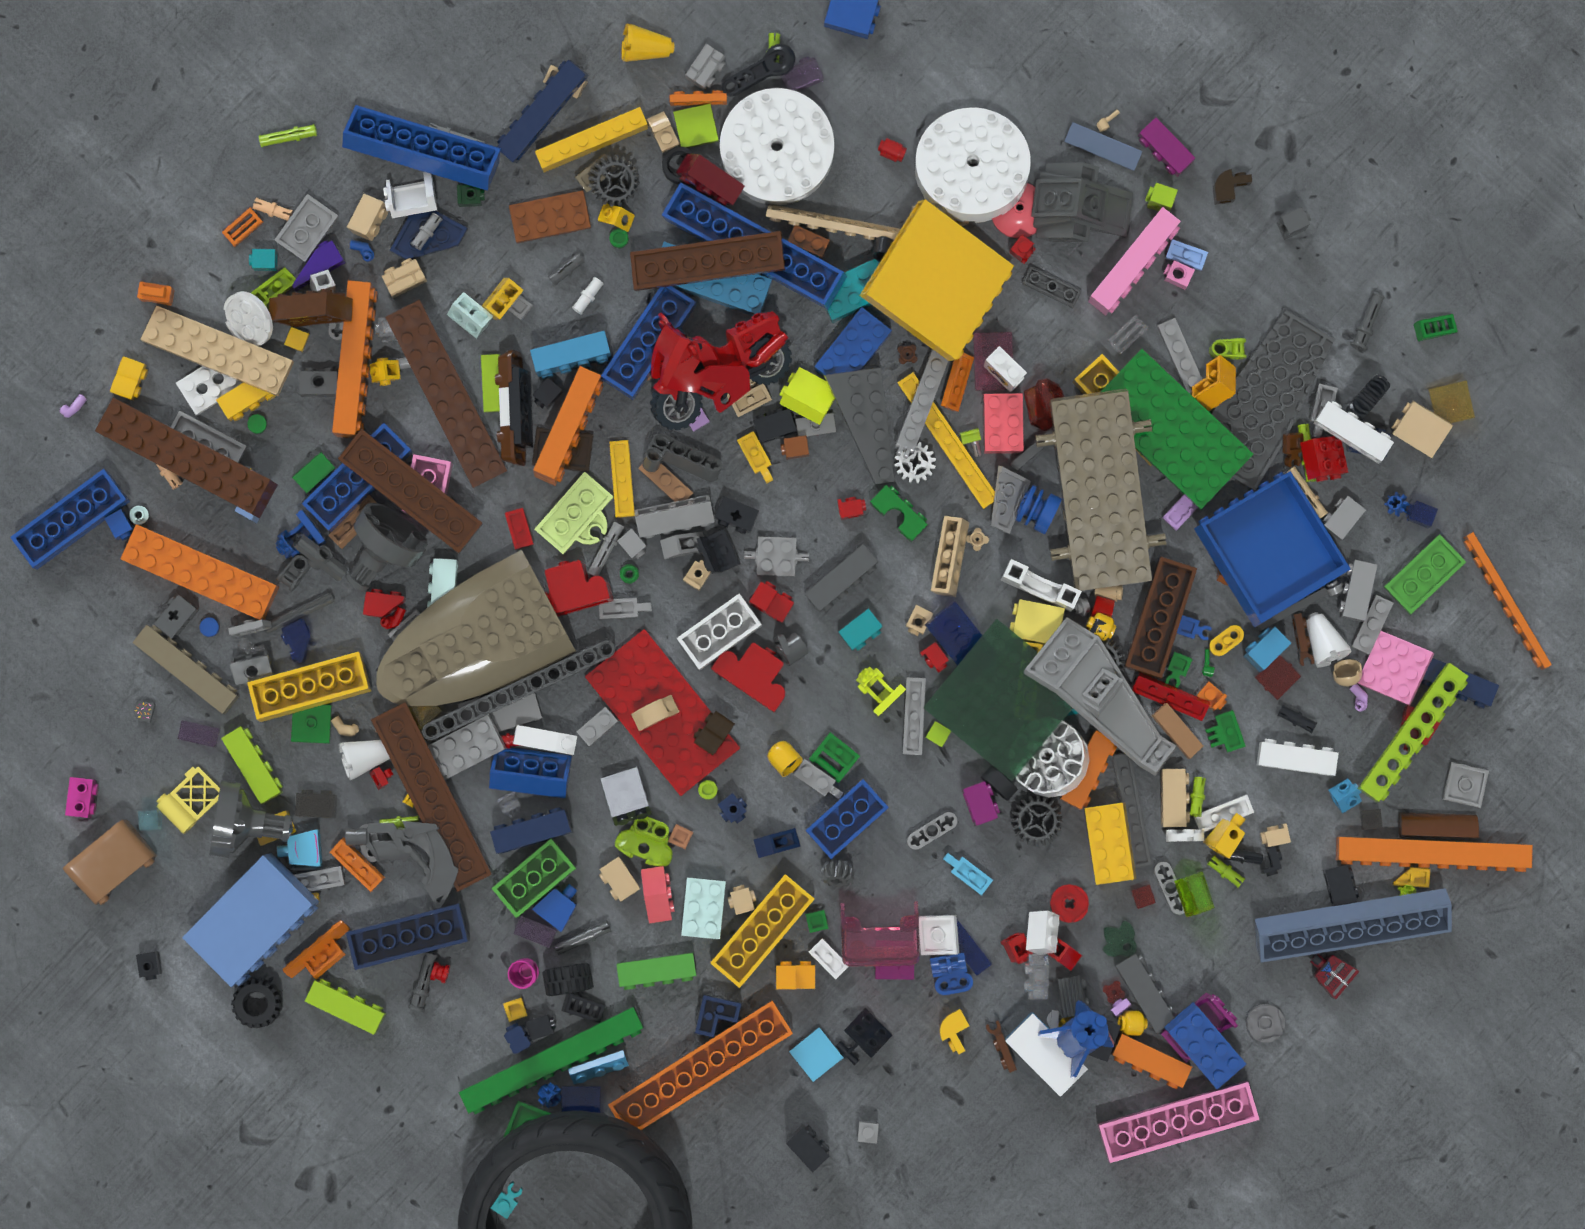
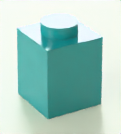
(263, 259)

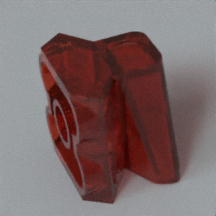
(1038, 402)

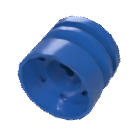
(1038, 509)

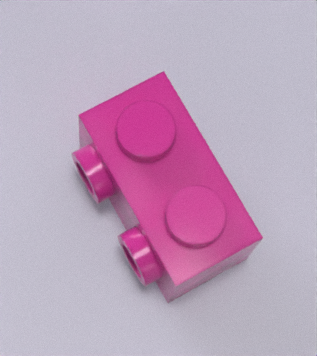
(81, 797)

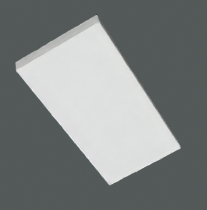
(1043, 1055)

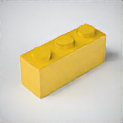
(241, 400)

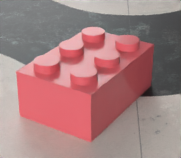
(1003, 423)

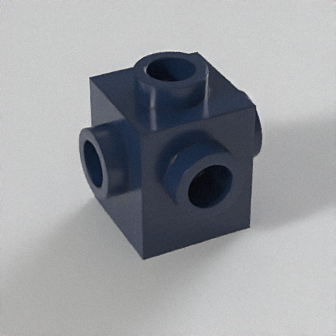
(727, 803)

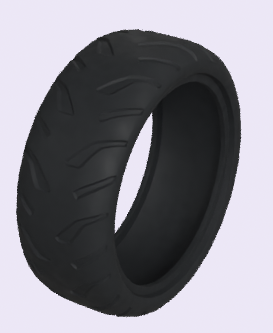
(586, 1133)

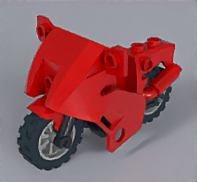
(698, 369)

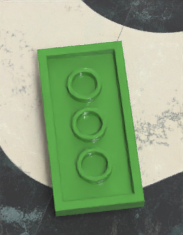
(1424, 574)

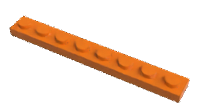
(1510, 607)

